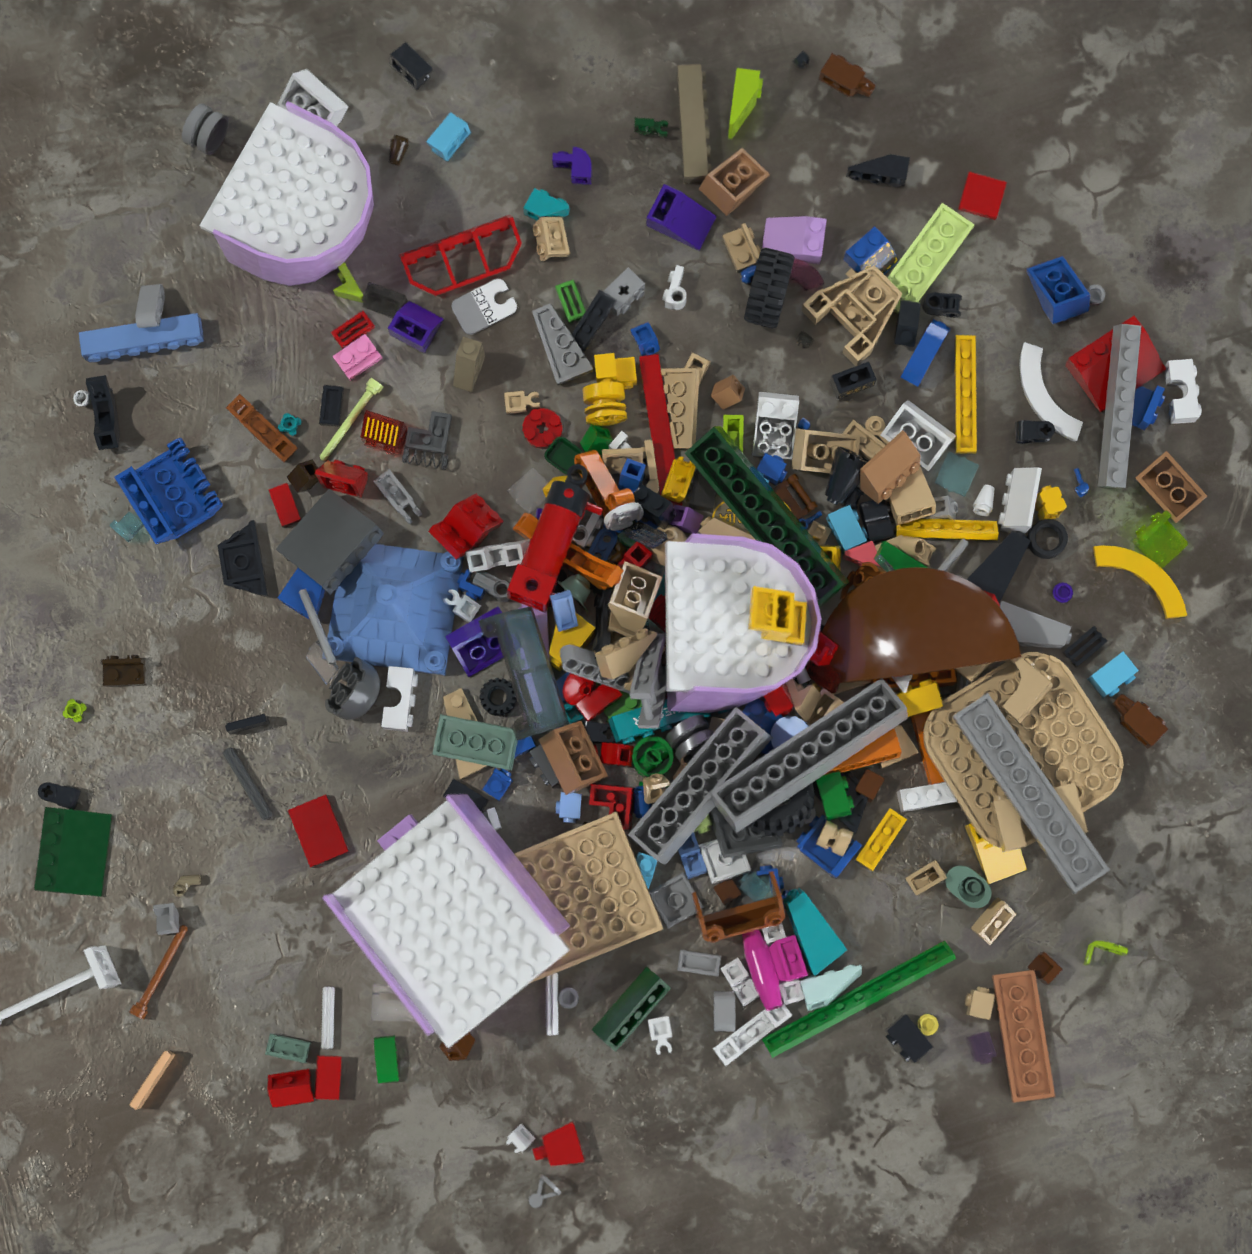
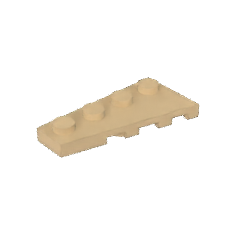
(682, 396)
(458, 706)

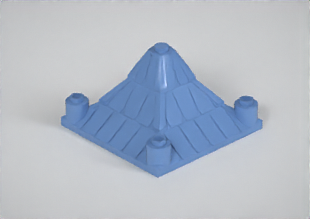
(395, 609)

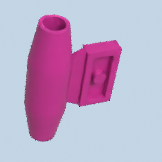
(769, 965)

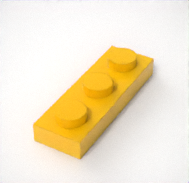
(881, 839)

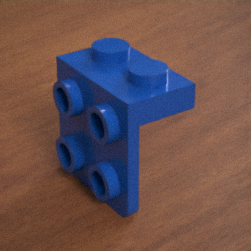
(1145, 406)

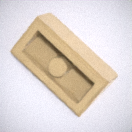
(993, 921)

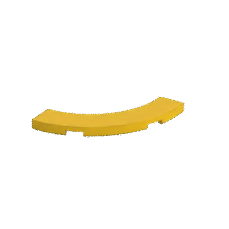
(1148, 572)

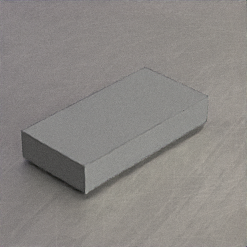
(699, 963)

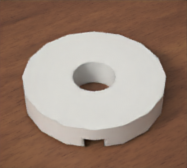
(623, 516)

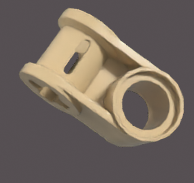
(917, 549)

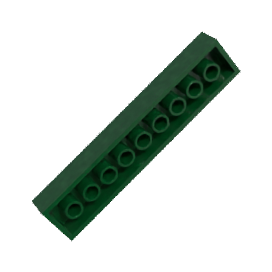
(763, 510)

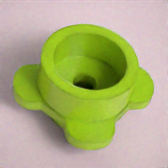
(68, 712)

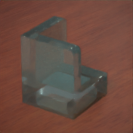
(127, 527)

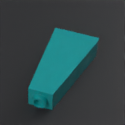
(814, 935)

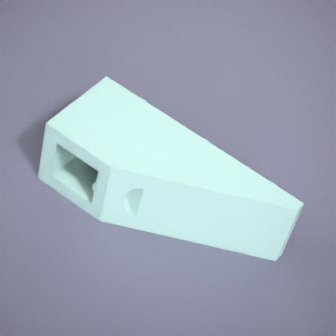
(824, 989)

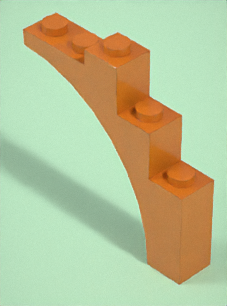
(577, 560)

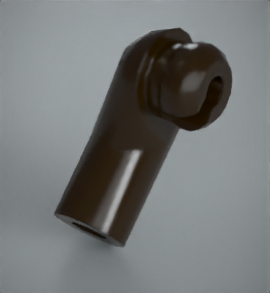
(619, 555)

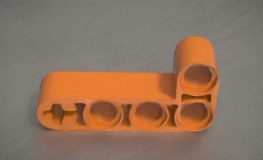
(601, 483)

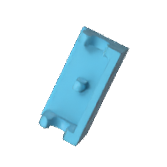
(448, 136)

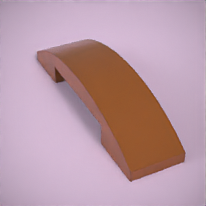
(261, 428)

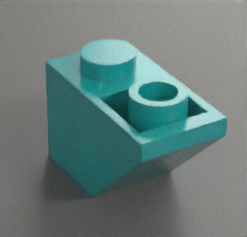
(543, 205)

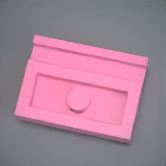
(357, 357)

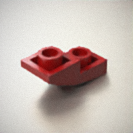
(597, 701)

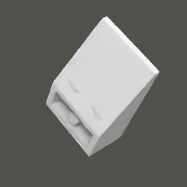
(775, 425)

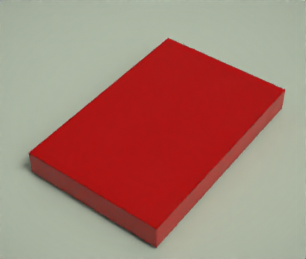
(318, 831)

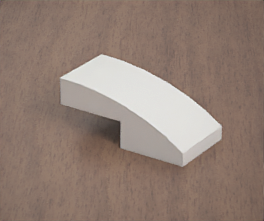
(740, 981)

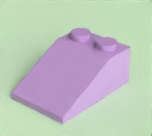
(796, 235)

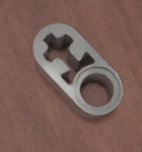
(724, 1011)

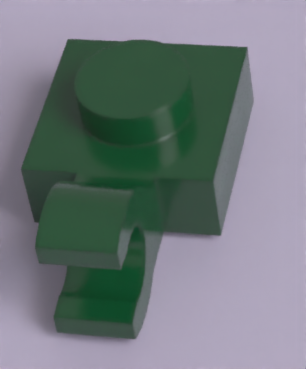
(648, 126)

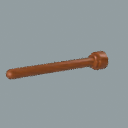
(140, 1007)

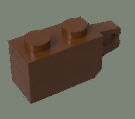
(845, 77)
(1140, 721)

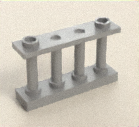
(650, 684)

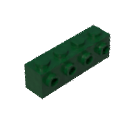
(631, 1009)

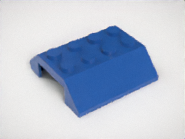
(169, 493)

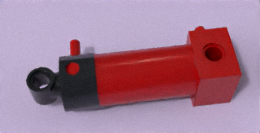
(551, 541)

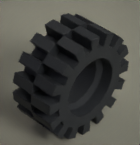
(491, 686)

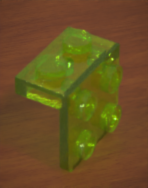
(1160, 540)

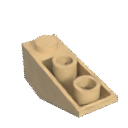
(622, 656)

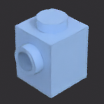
(569, 807)

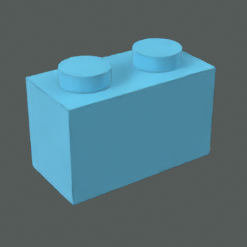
(846, 528)
(1113, 675)

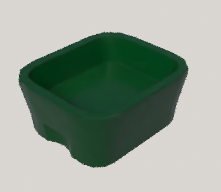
(562, 454)

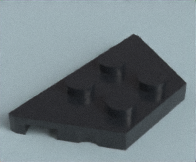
(243, 562)
(859, 801)

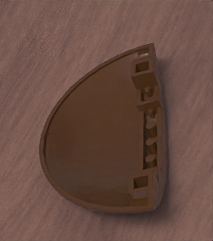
(917, 625)

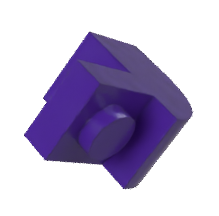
(578, 162)

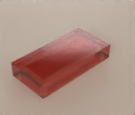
(824, 676)

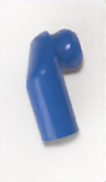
(747, 274)

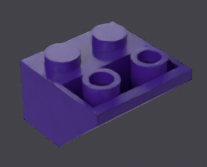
(415, 326)

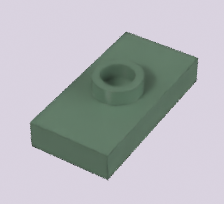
(288, 1048)

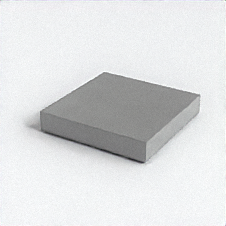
(674, 900)

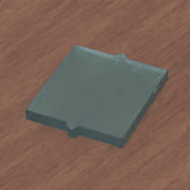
(956, 474)

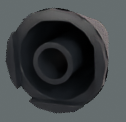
(844, 475)

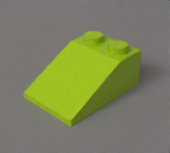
(746, 91)

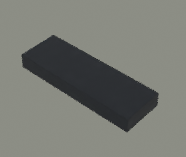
(593, 319)

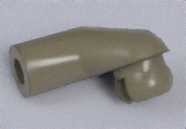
(185, 882)

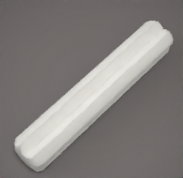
(552, 1004)
(328, 1018)

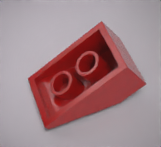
(342, 478)

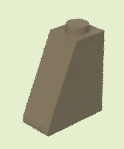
(468, 364)

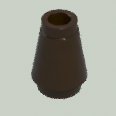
(398, 148)

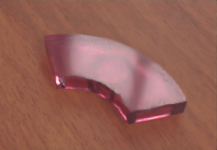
(805, 275)

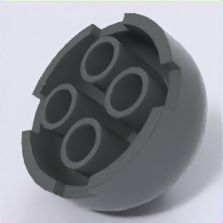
(360, 693)

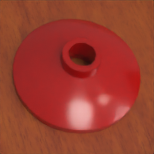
(576, 688)

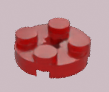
(537, 418)

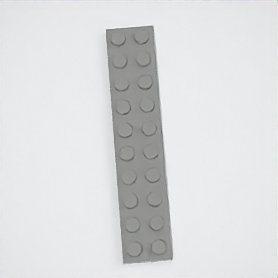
(1031, 793)

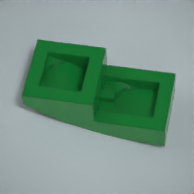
(386, 1059)

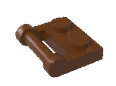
(782, 491)

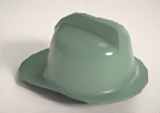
(579, 588)
(968, 886)

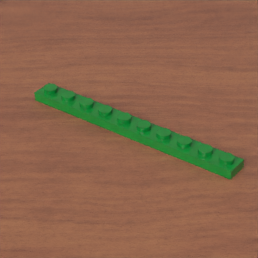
(858, 999)

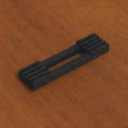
(602, 636)

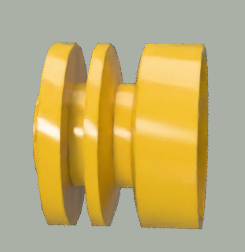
(604, 403)

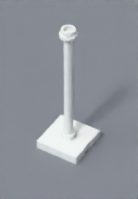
(101, 969)

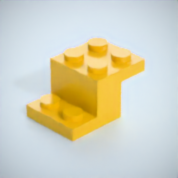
(777, 615)

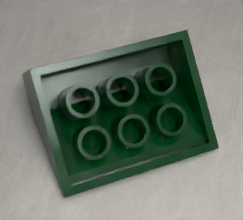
(73, 852)

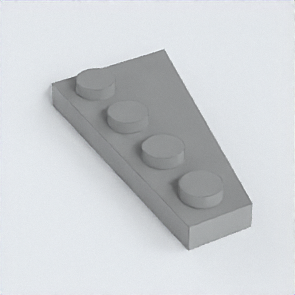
(561, 348)

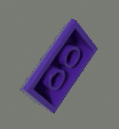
(473, 647)

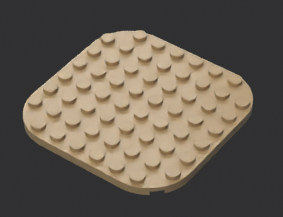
(1059, 733)

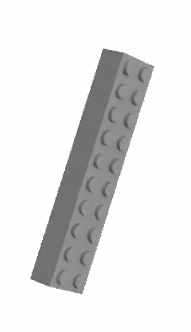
(809, 755)

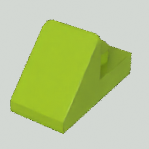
(349, 287)
(733, 427)

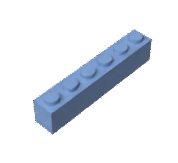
(131, 340)

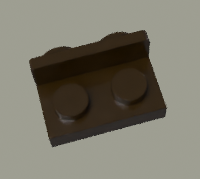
(123, 671)

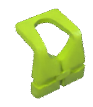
(1104, 945)

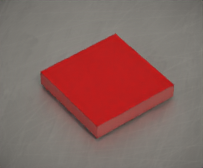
(982, 195)

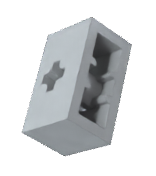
(628, 282)

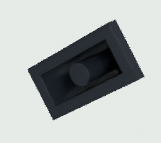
(907, 323)

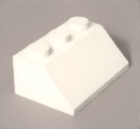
(313, 96)
(925, 433)
(1019, 499)

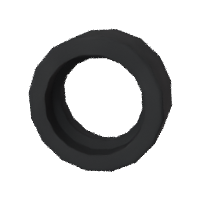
(1058, 527)

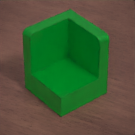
(596, 439)

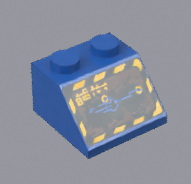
(871, 251)

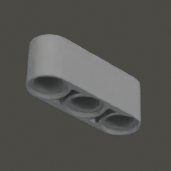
(150, 306)

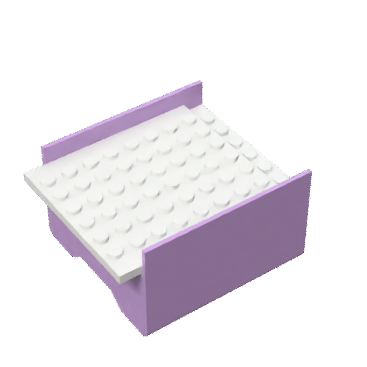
(450, 918)

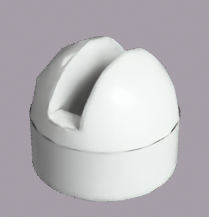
(81, 395)

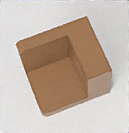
(728, 392)

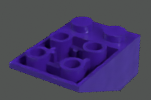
(680, 217)

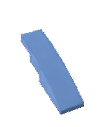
(692, 858)

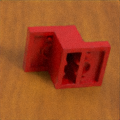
(466, 526)

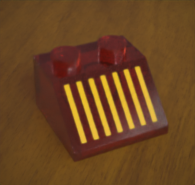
(383, 433)

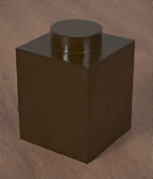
(303, 476)

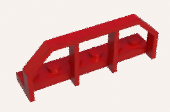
(464, 237)

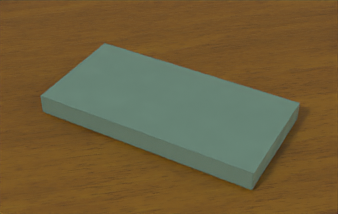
(475, 742)

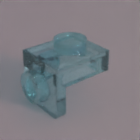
(754, 887)

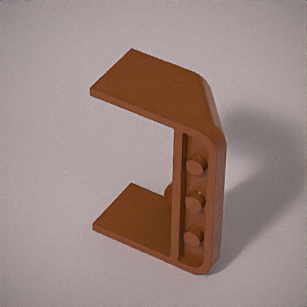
(741, 918)

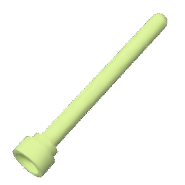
(373, 387)

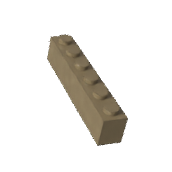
(693, 123)

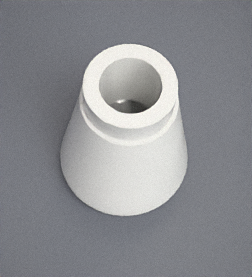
(984, 502)

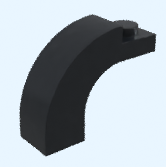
(105, 412)

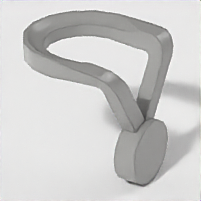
(535, 1200)

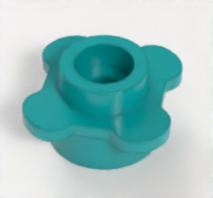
(287, 418)

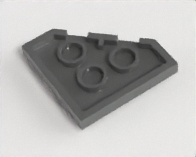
(742, 842)

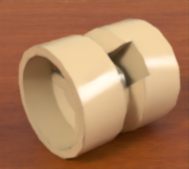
(834, 838)

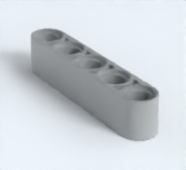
(583, 664)

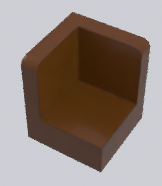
(869, 784)
(1045, 968)
(460, 1049)

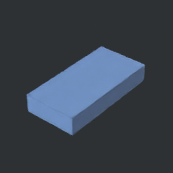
(564, 610)

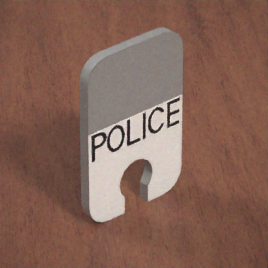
(479, 310)

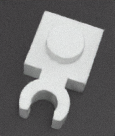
(464, 606)
(660, 1030)

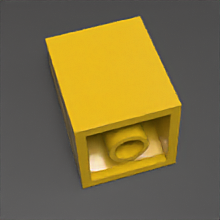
(577, 636)

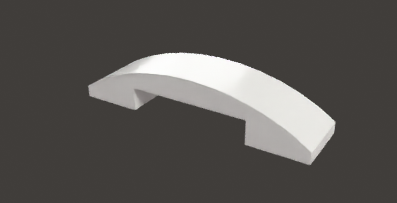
(791, 990)
(750, 1033)

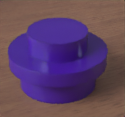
(1062, 592)

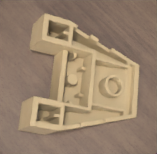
(860, 305)

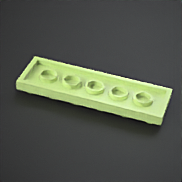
(929, 254)

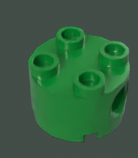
(652, 756)

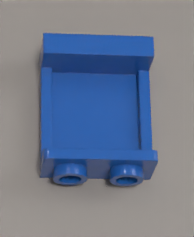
(825, 858)

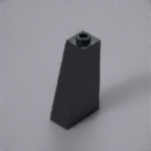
(1000, 565)

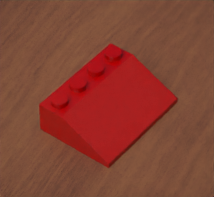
(1092, 365)

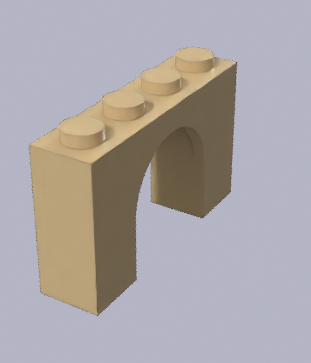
(1030, 690)
(1008, 820)

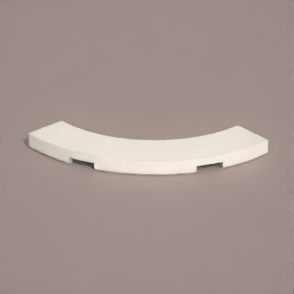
(1038, 396)

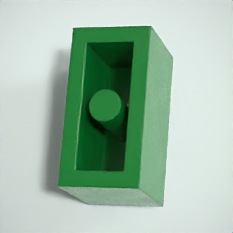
(834, 796)

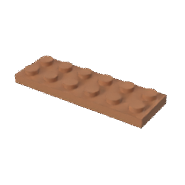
(1023, 1036)

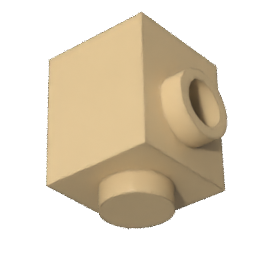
(979, 1003)

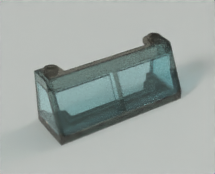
(528, 670)

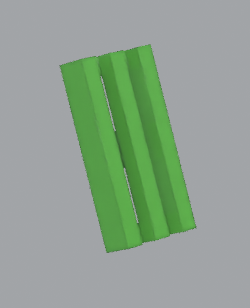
(576, 316)

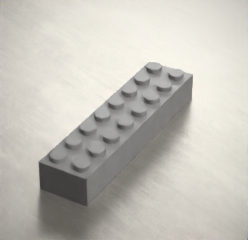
(689, 795)

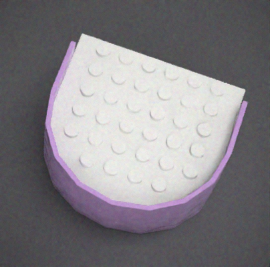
(293, 199)
(710, 650)

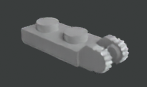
(396, 494)

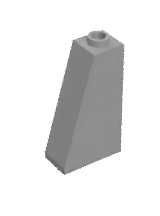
(1036, 629)

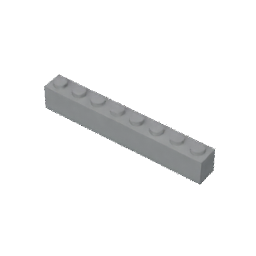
(1119, 406)

